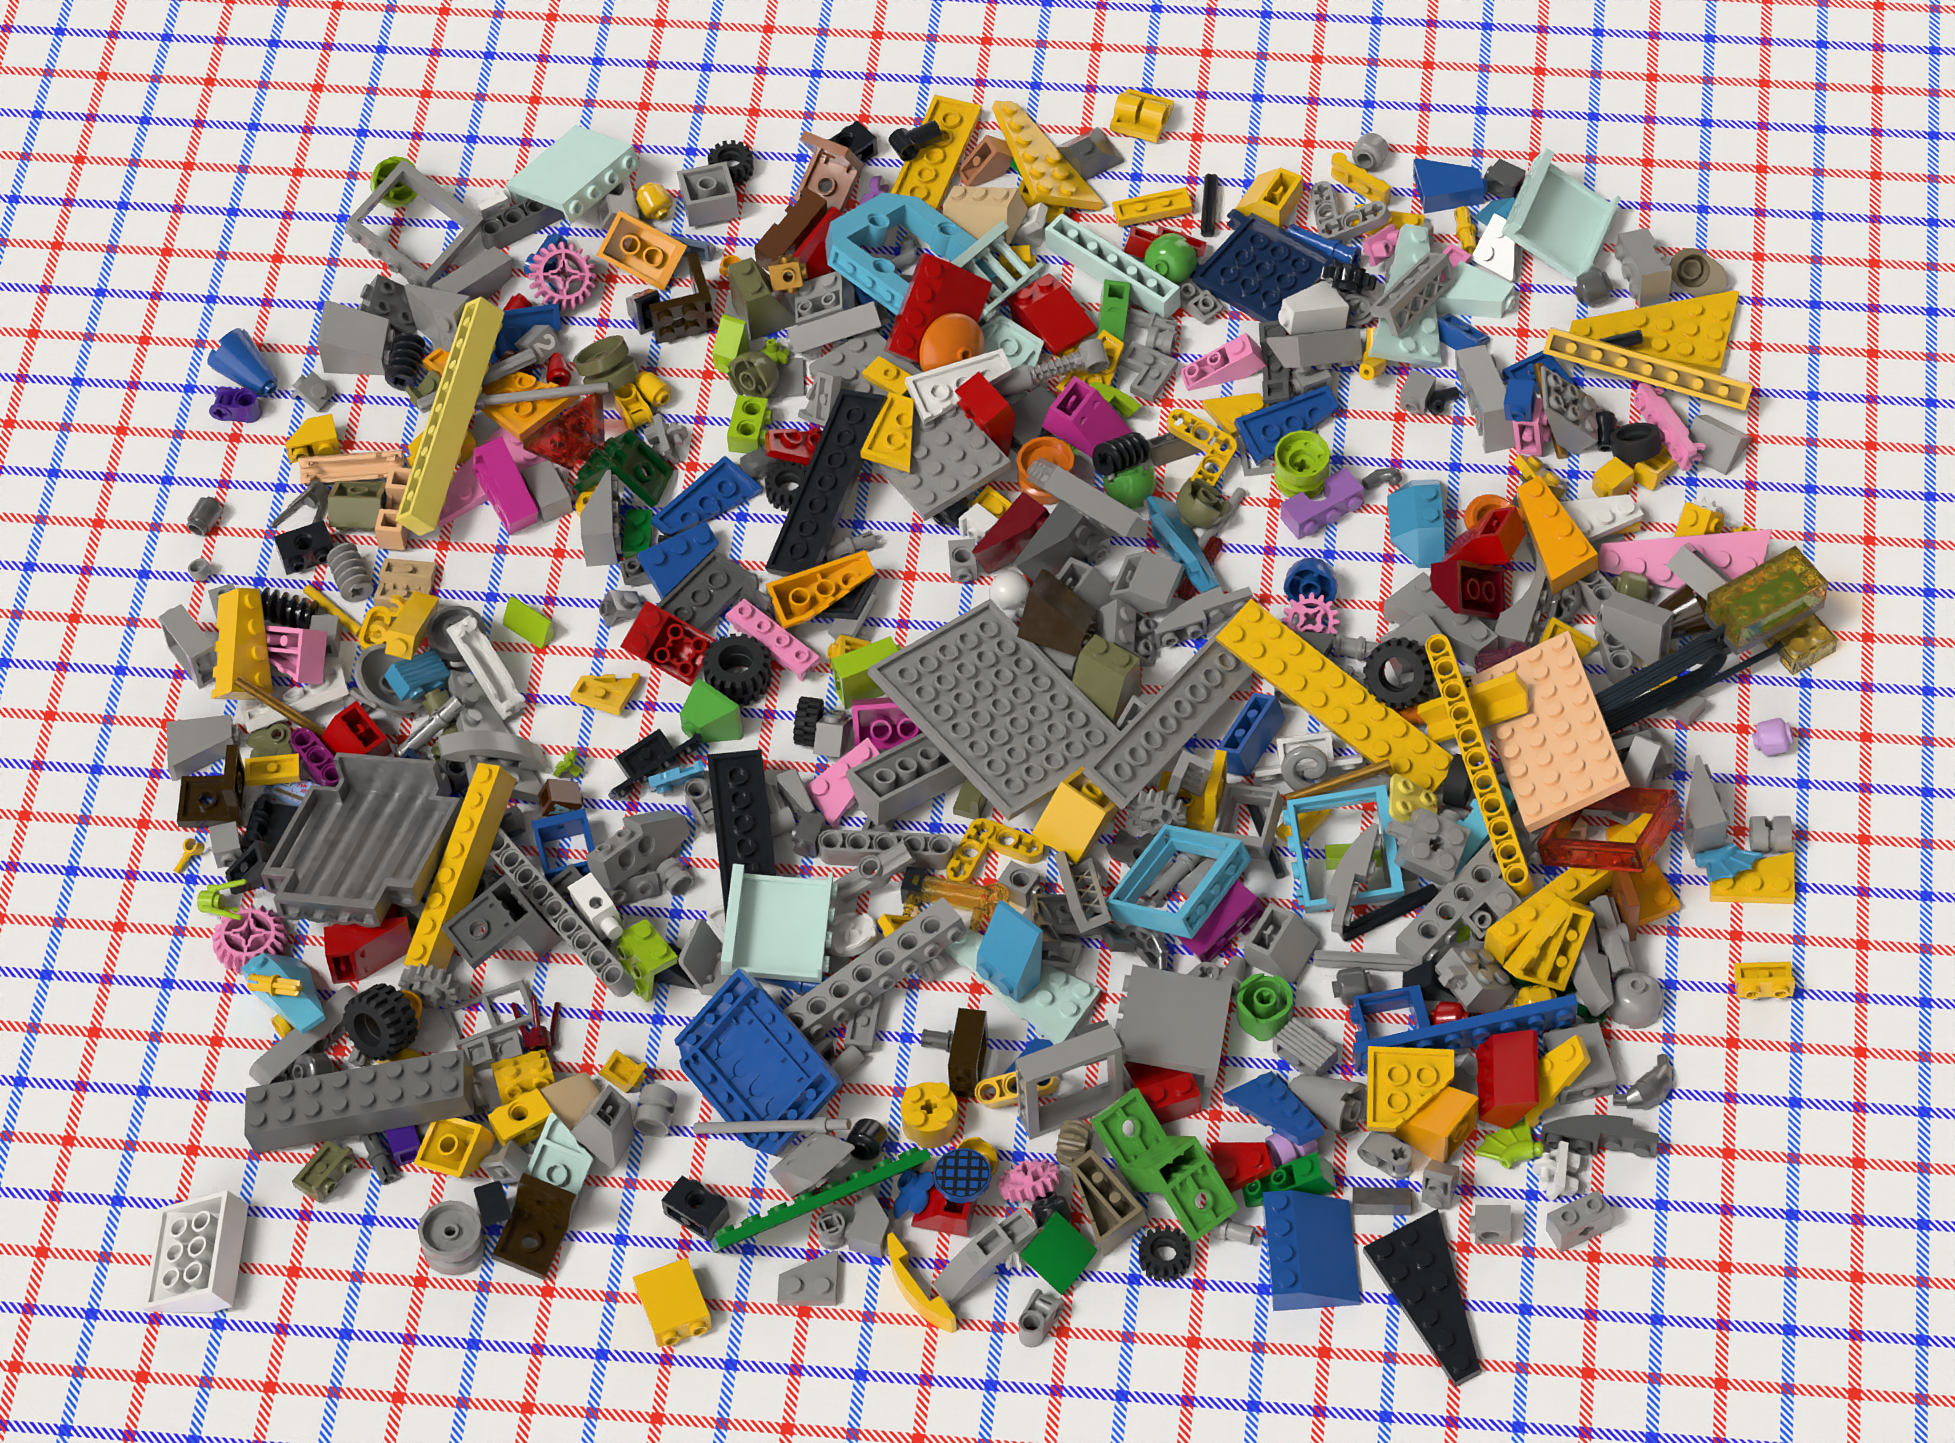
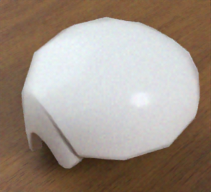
(1009, 589)

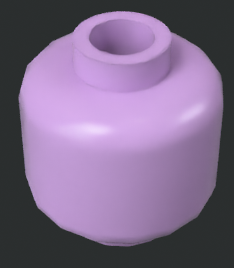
(1773, 736)

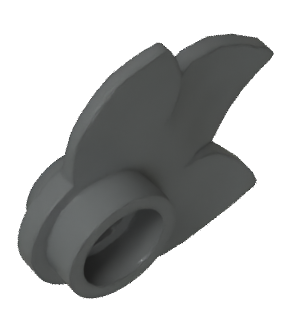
(754, 596)

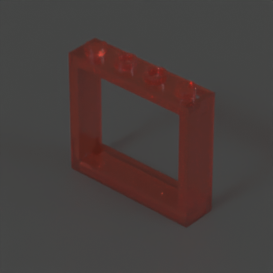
(1613, 855)

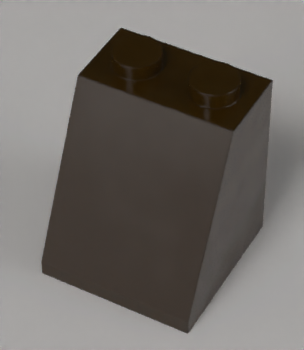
(1056, 616)

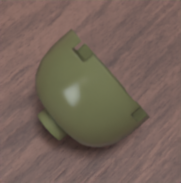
(753, 374)
(1200, 504)

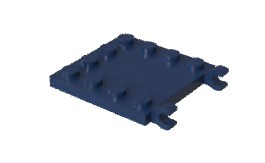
(1259, 267)

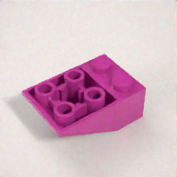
(1083, 417)

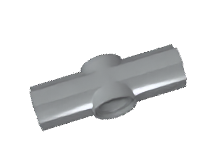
(887, 865)
(1612, 936)

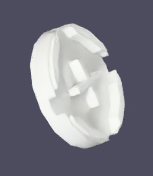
(852, 934)

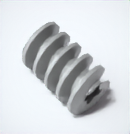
(349, 573)

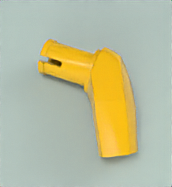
(1371, 366)

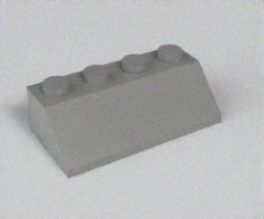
(902, 778)

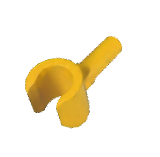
(189, 850)

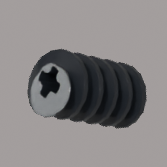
(405, 360)
(1120, 453)
(287, 612)

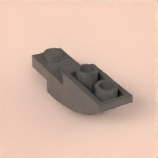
(1589, 1132)

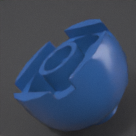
(1308, 577)

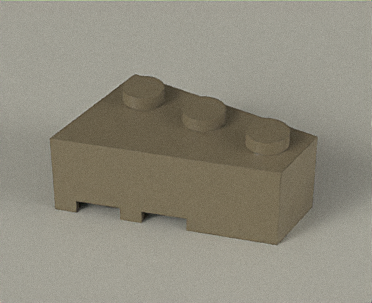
(1108, 1204)

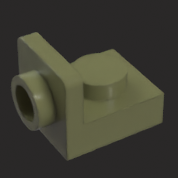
(426, 387)

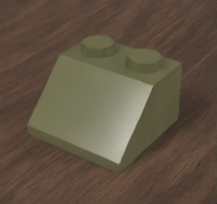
(356, 504)

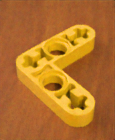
(1213, 453)
(990, 841)

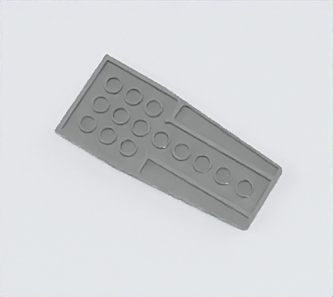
(946, 454)

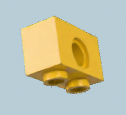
(528, 1105)

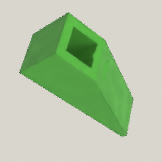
(1113, 308)

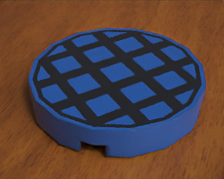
(962, 1175)

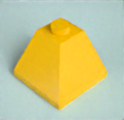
(454, 1147)

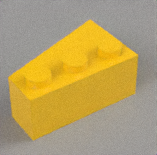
(1552, 945)

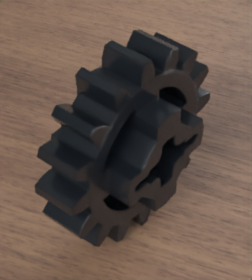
(1348, 278)

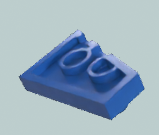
(676, 557)

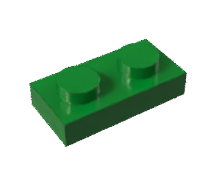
(637, 531)

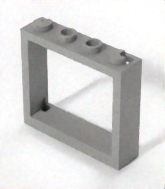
(434, 195)
(1081, 496)
(1061, 1059)

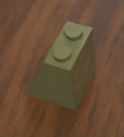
(755, 300)
(1107, 676)

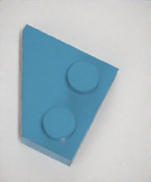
(667, 780)

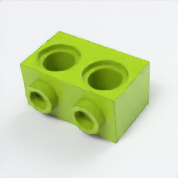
(748, 424)

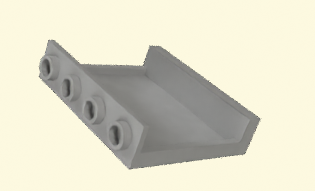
(1174, 1021)

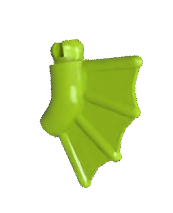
(1510, 1145)

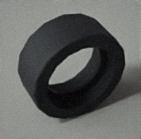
(1636, 442)
(1457, 784)

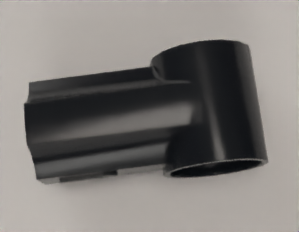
(909, 143)

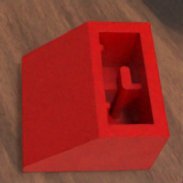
(355, 733)
(945, 1215)

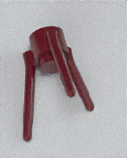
(539, 1036)

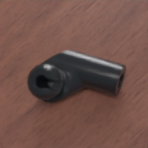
(1440, 397)

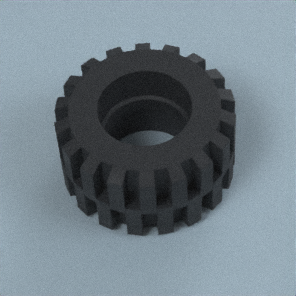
(736, 652)
(1376, 676)
(380, 1022)

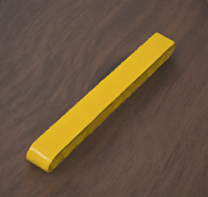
(1483, 774)

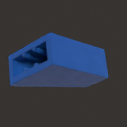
(1447, 185)

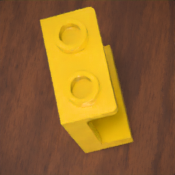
(672, 1302)

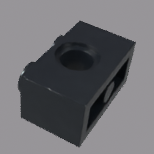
(858, 140)
(304, 547)
(702, 1221)

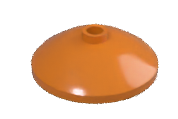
(949, 339)

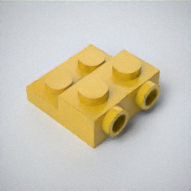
(522, 1075)

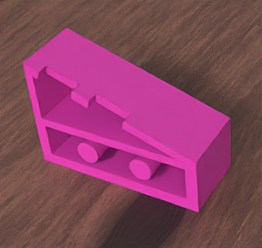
(504, 486)

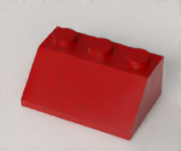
(813, 249)
(1507, 1077)

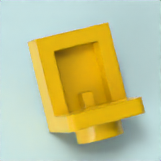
(623, 1071)

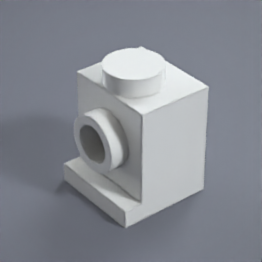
(976, 522)

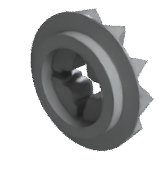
(1364, 316)

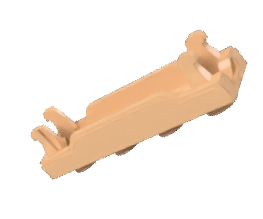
(349, 466)

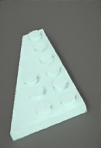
(1420, 341)
(1051, 1007)

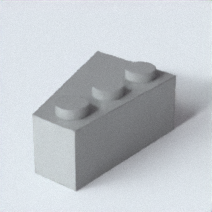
(1643, 267)

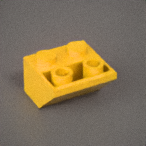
(1272, 196)

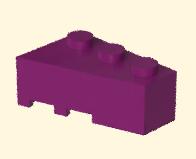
(1230, 917)

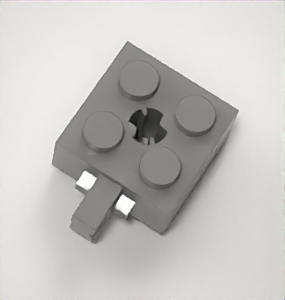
(1414, 849)
(1474, 979)

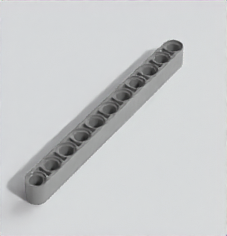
(561, 915)

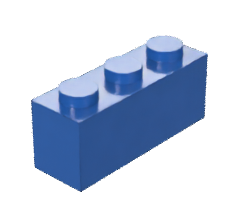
(1252, 733)

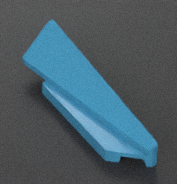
(1180, 543)

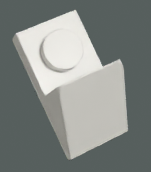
(1032, 227)

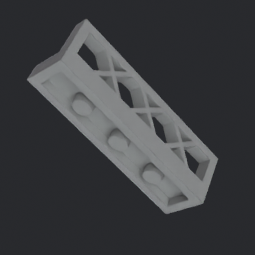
(1414, 285)
(1190, 775)
(1078, 897)

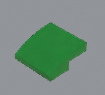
(1058, 1253)

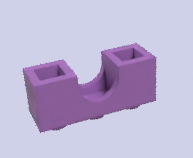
(1307, 516)

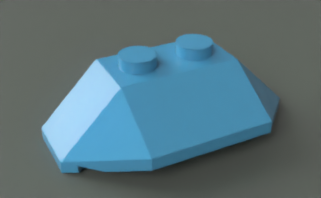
(1418, 521)

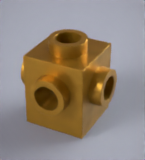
(785, 282)

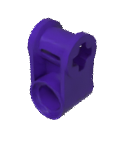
(236, 404)

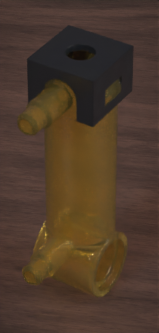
(920, 888)

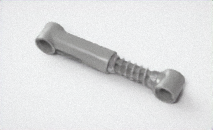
(1089, 357)

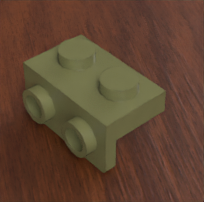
(324, 1171)

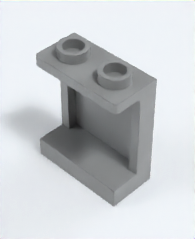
(1599, 1075)

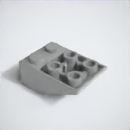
(1568, 412)
(602, 524)
(1704, 816)
(810, 1163)

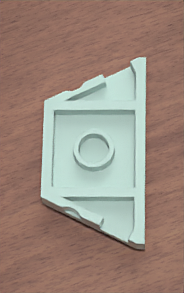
(559, 1158)

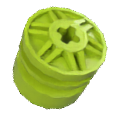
(1301, 464)

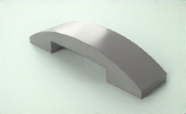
(494, 744)

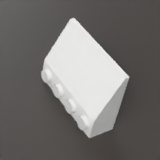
(196, 1254)

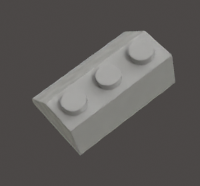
(1318, 349)

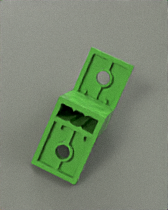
(1164, 1164)

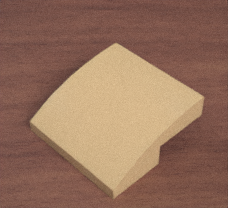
(403, 578)
(570, 1097)

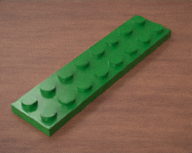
(809, 1202)

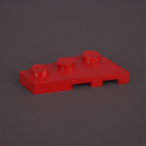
(792, 444)

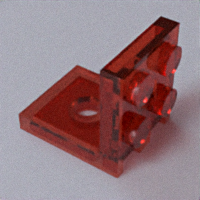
(572, 435)

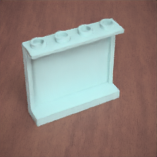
(575, 172)
(1559, 218)
(778, 926)

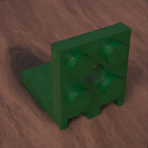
(626, 458)

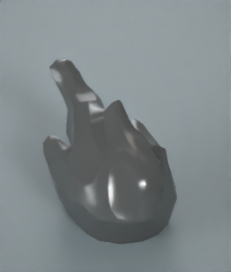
(757, 464)

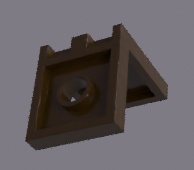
(693, 309)
(225, 790)
(538, 1213)

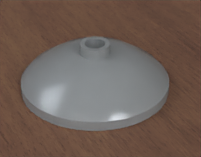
(370, 678)

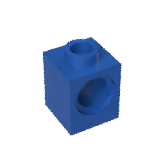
(1520, 400)

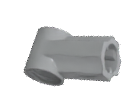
(780, 816)

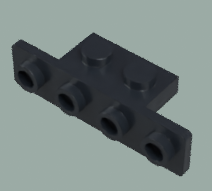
(648, 756)

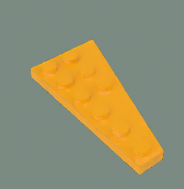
(517, 418)

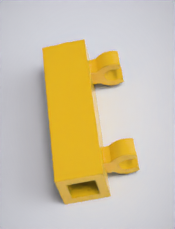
(410, 625)

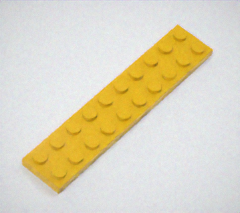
(1333, 697)

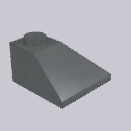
(1090, 153)

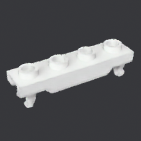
(486, 667)

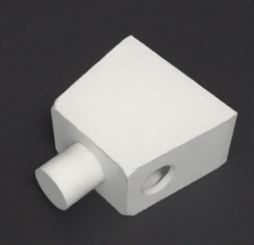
(601, 918)

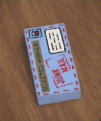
(289, 792)

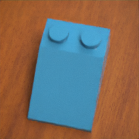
(1011, 952)

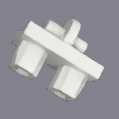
(1553, 1169)

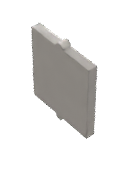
(790, 379)

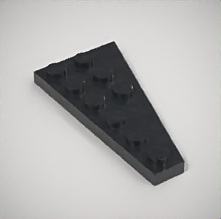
(1423, 1282)

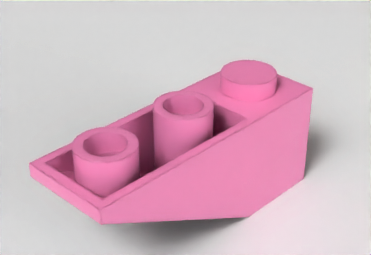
(1225, 364)

